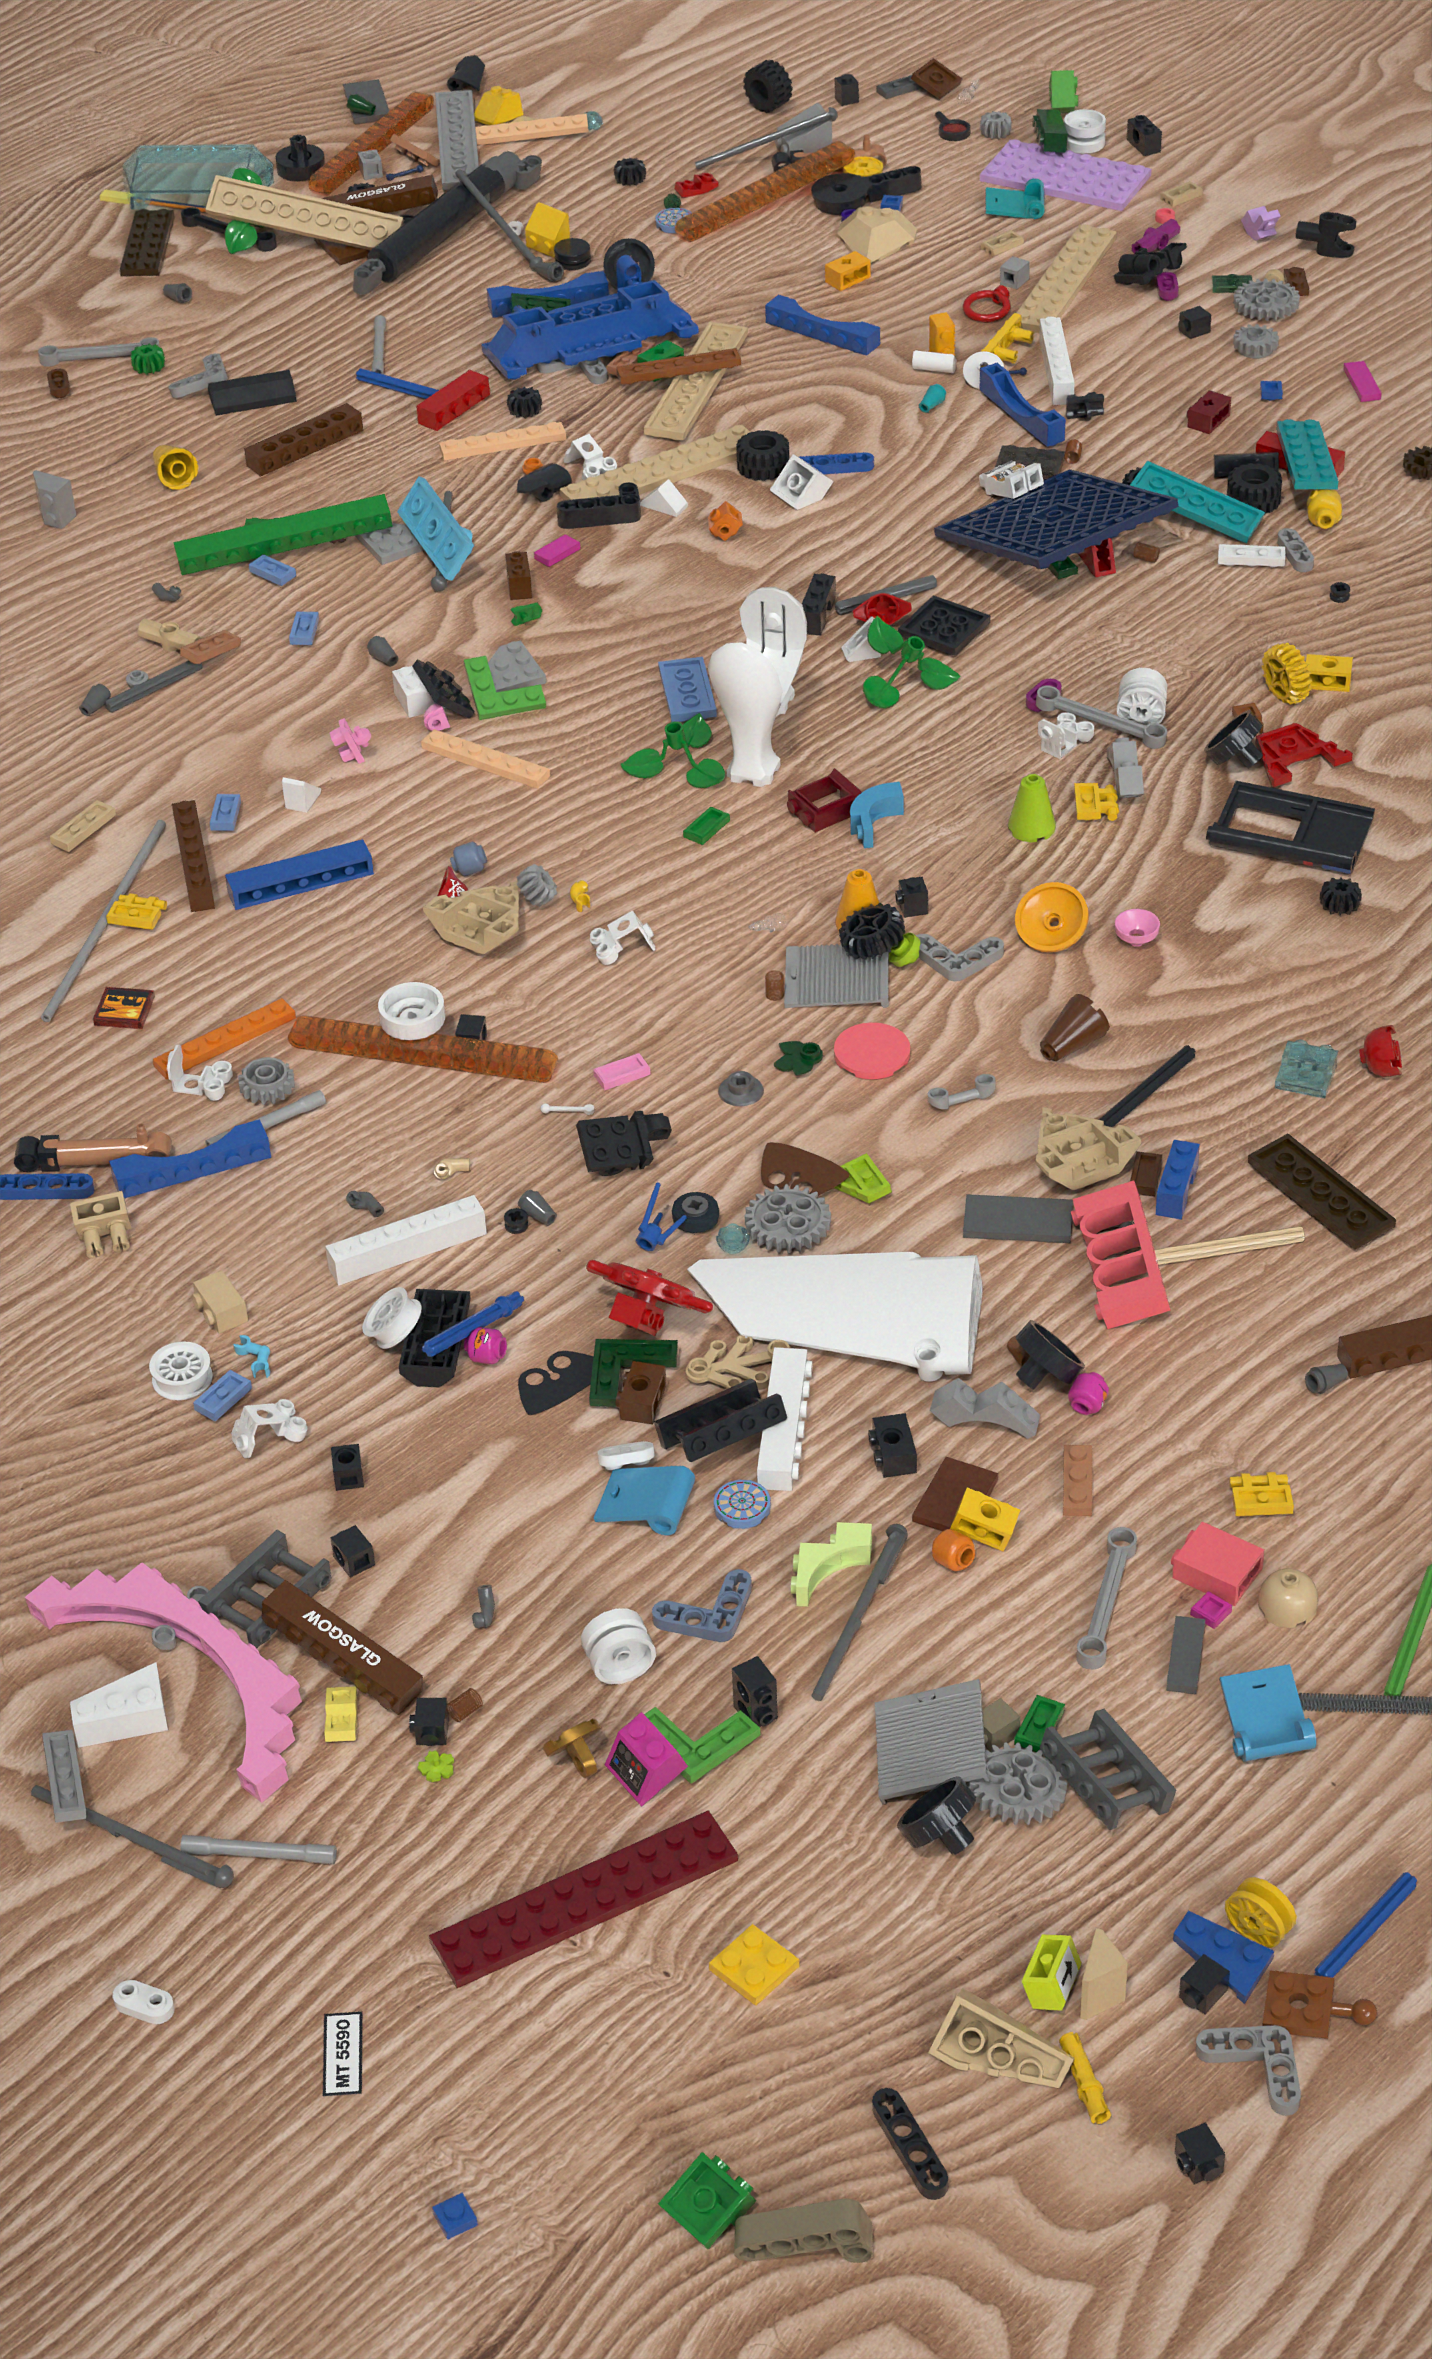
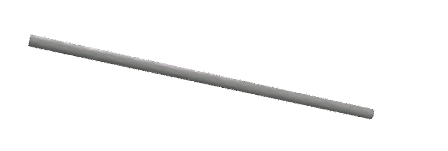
(102, 922)

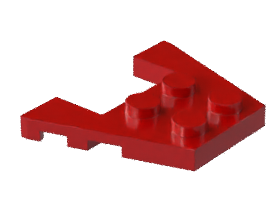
(1292, 745)

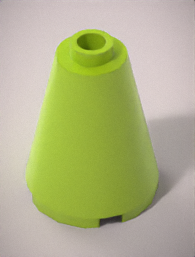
(1032, 811)

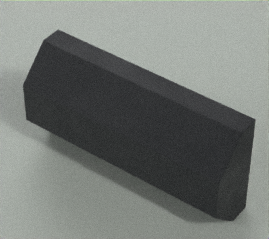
(252, 392)
(438, 1312)

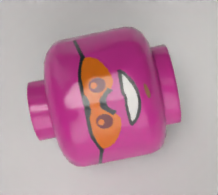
(485, 1345)
(1088, 1393)

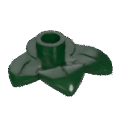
(798, 1057)

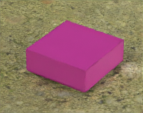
(1211, 1609)

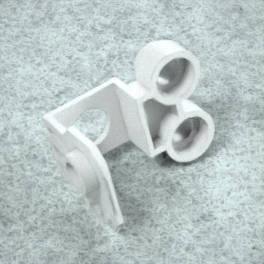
(593, 460)
(1063, 734)
(608, 943)
(210, 1082)
(280, 1418)

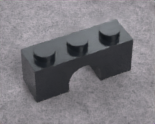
(818, 599)

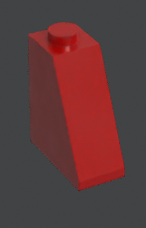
(1099, 558)

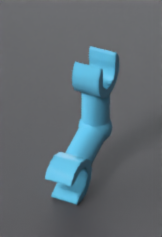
(261, 1350)

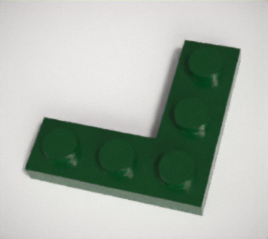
(533, 301)
(618, 1353)

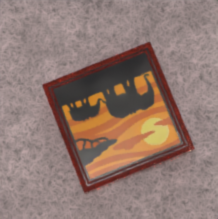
(123, 1007)

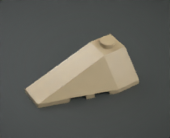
(992, 2042)

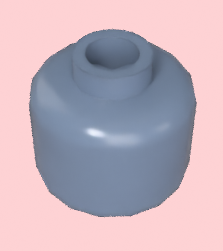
(468, 858)

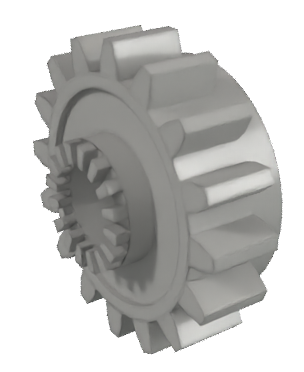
(1255, 341)
(266, 1080)

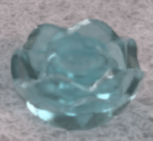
(594, 120)
(733, 1238)

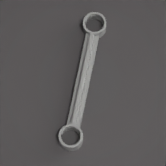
(51, 355)
(1102, 717)
(1106, 1598)

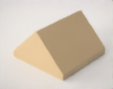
(1103, 1977)

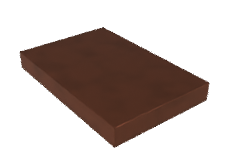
(946, 1490)

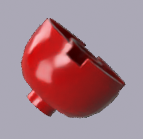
(1382, 1052)

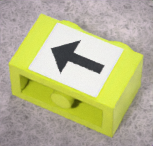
(1051, 1972)

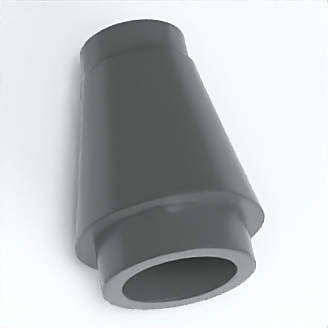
(550, 270)
(178, 292)
(381, 650)
(95, 699)
(537, 1207)
(1325, 1377)

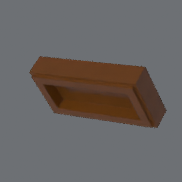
(1146, 1172)

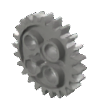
(1266, 299)
(787, 1218)
(1019, 1785)

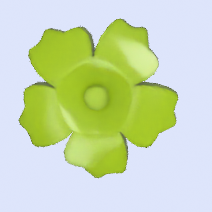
(436, 1767)

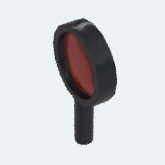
(952, 129)

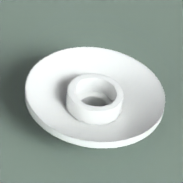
(972, 366)

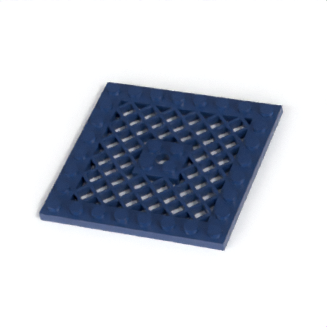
(1056, 518)

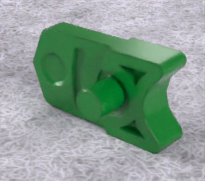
(526, 613)

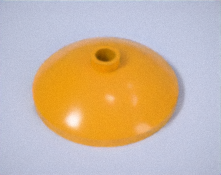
(1048, 904)

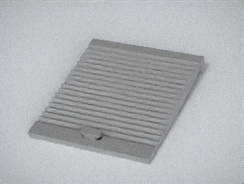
(833, 977)
(930, 1739)

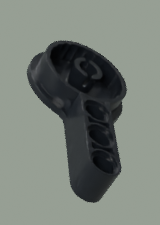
(849, 191)

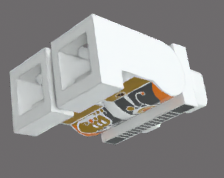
(1011, 479)

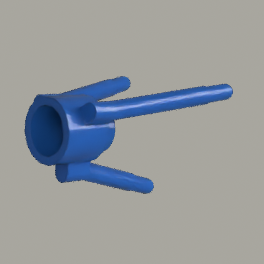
(650, 1233)

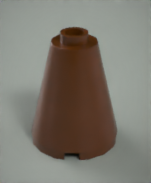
(1074, 1028)

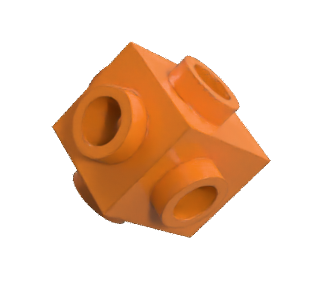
(725, 521)

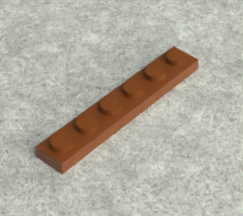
(678, 366)

